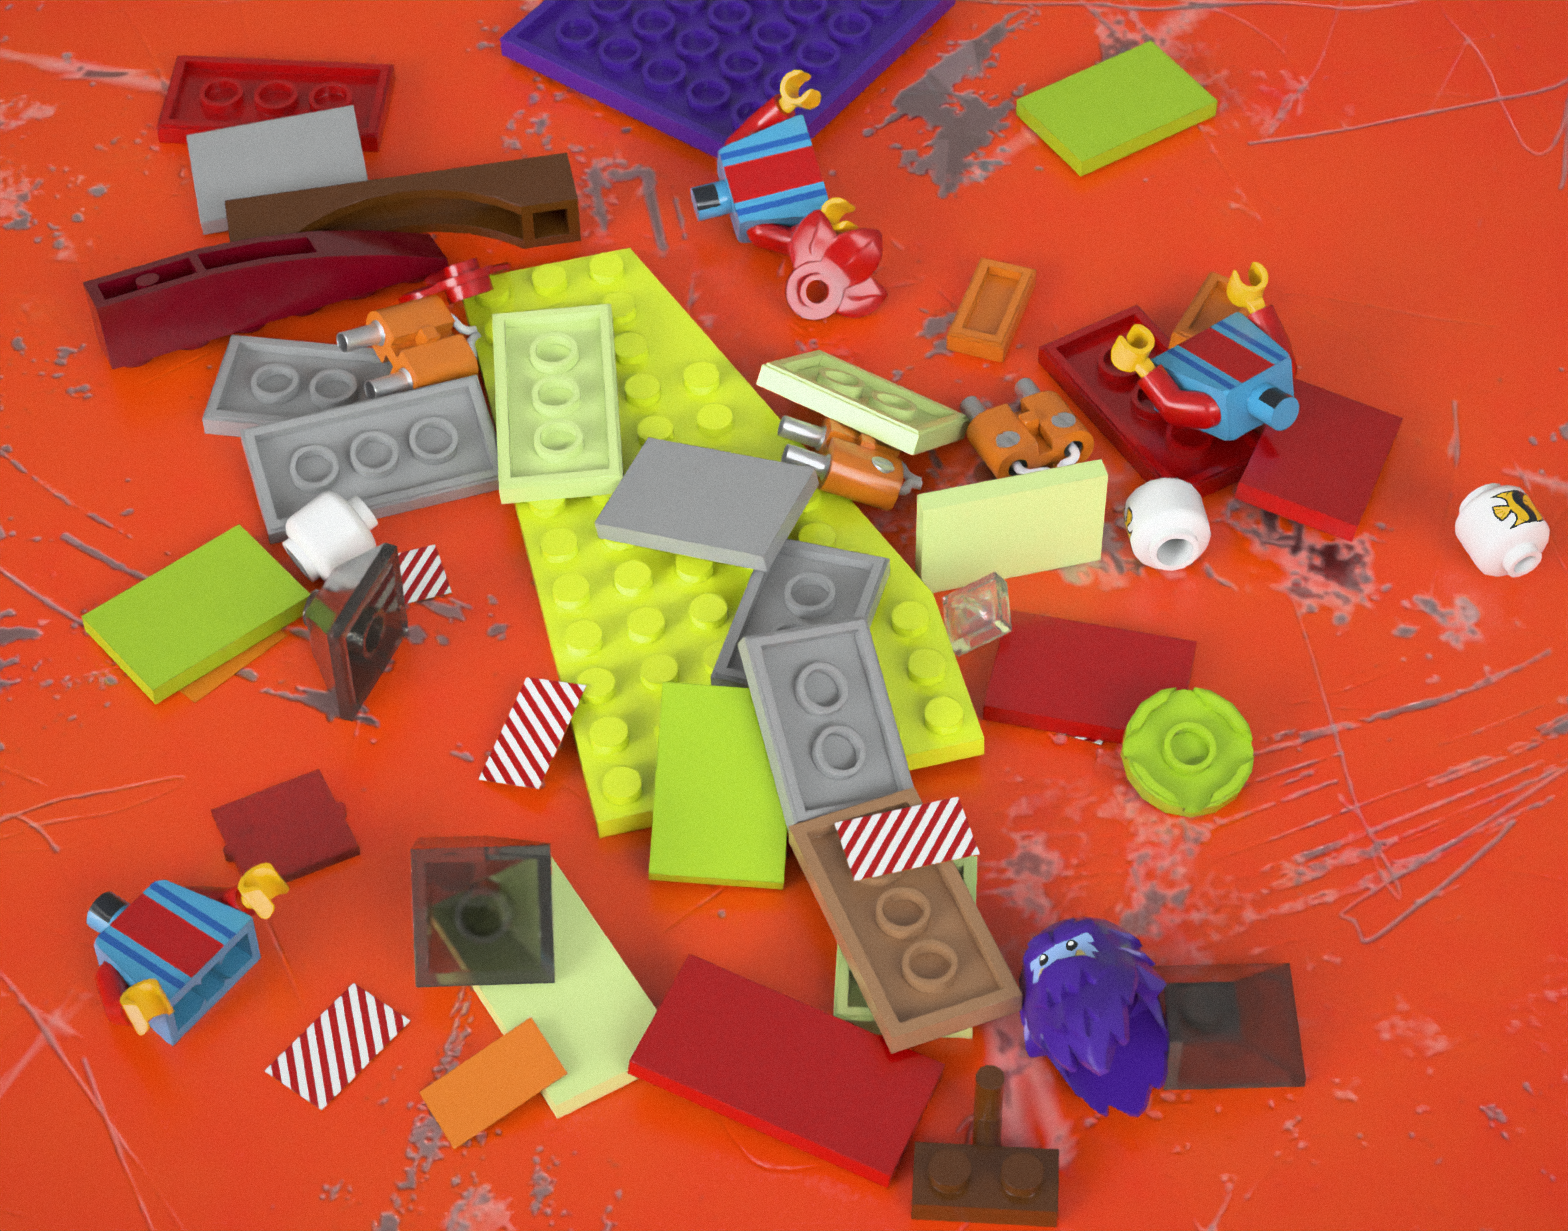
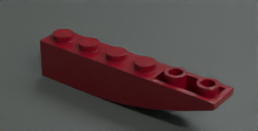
(245, 285)

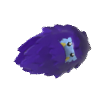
(1095, 1012)

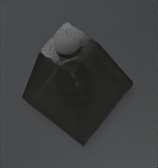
(357, 625)
(482, 911)
(1231, 1026)

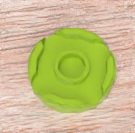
(1187, 751)

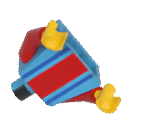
(771, 174)
(1224, 375)
(177, 949)

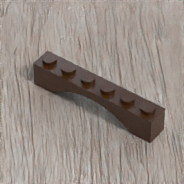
(510, 201)

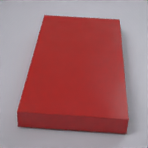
(233, 91)
(1127, 416)
(786, 1070)

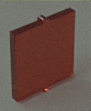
(289, 826)

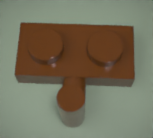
(984, 1178)

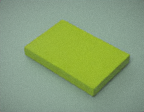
(1116, 108)
(196, 613)
(714, 792)

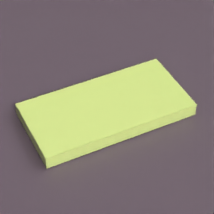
(556, 404)
(590, 1012)

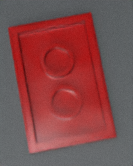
(1322, 463)
(1080, 675)

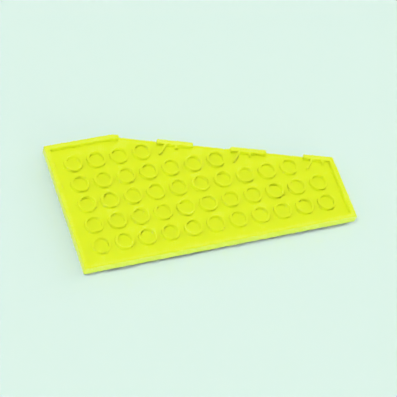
(651, 616)

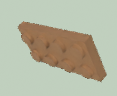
(907, 935)

